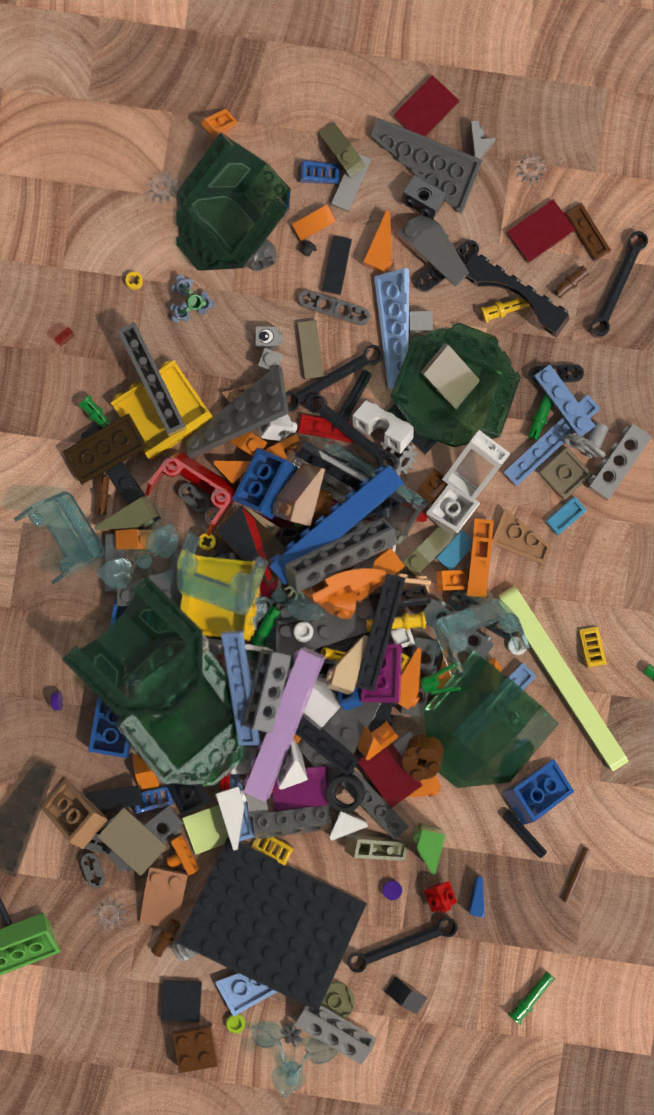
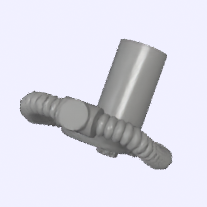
(592, 445)

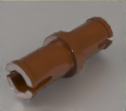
(571, 281)
(102, 495)
(165, 937)

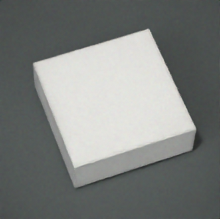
(402, 637)

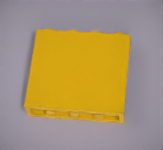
(143, 412)
(214, 619)

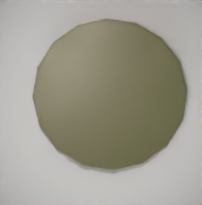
(339, 999)

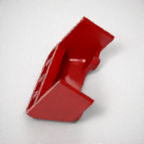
(219, 489)

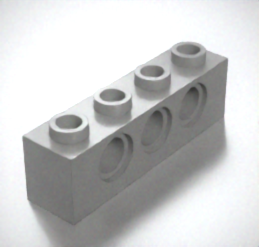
(639, 439)
(336, 1032)

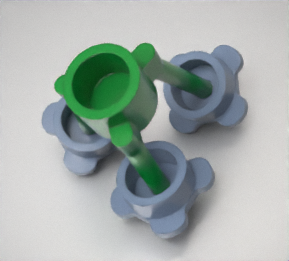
(193, 301)

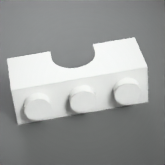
(372, 417)

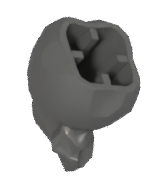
(264, 257)

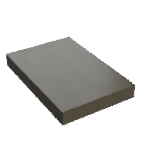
(450, 376)
(132, 841)

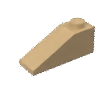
(345, 672)

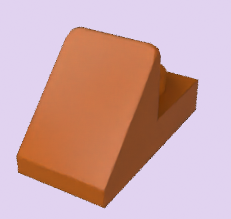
(219, 122)
(287, 444)
(131, 539)
(451, 580)
(374, 742)

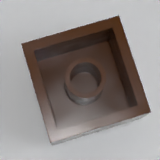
(195, 1048)

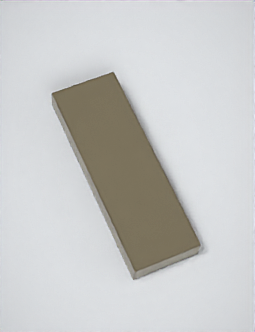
(310, 349)

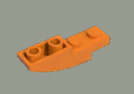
(480, 558)
(350, 580)

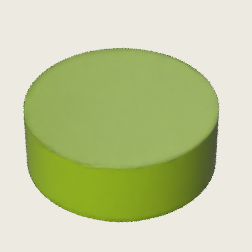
(235, 1024)

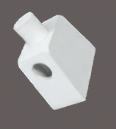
(278, 429)

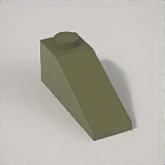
(342, 149)
(134, 515)
(428, 551)
(375, 847)

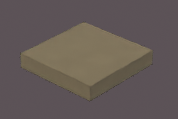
(565, 473)

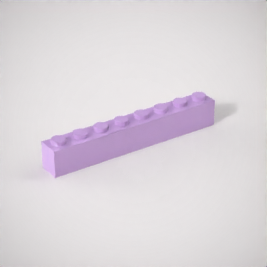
(291, 708)

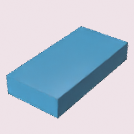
(566, 515)
(455, 550)

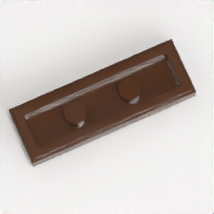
(588, 232)

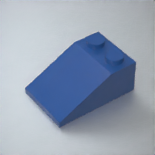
(538, 792)

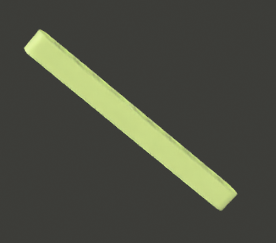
(565, 681)

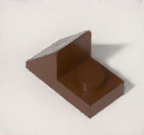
(431, 486)

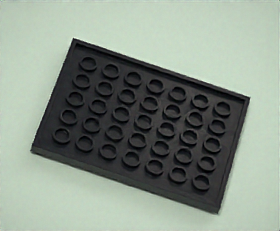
(272, 924)

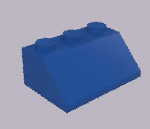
(263, 482)

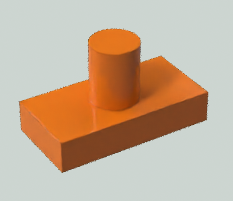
(182, 856)

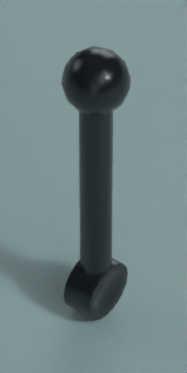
(277, 621)

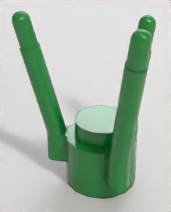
(431, 682)

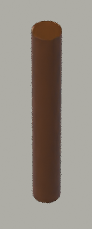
(576, 874)

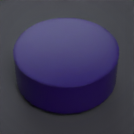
(56, 700)
(392, 890)

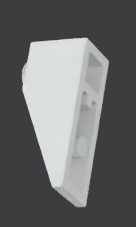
(232, 809)

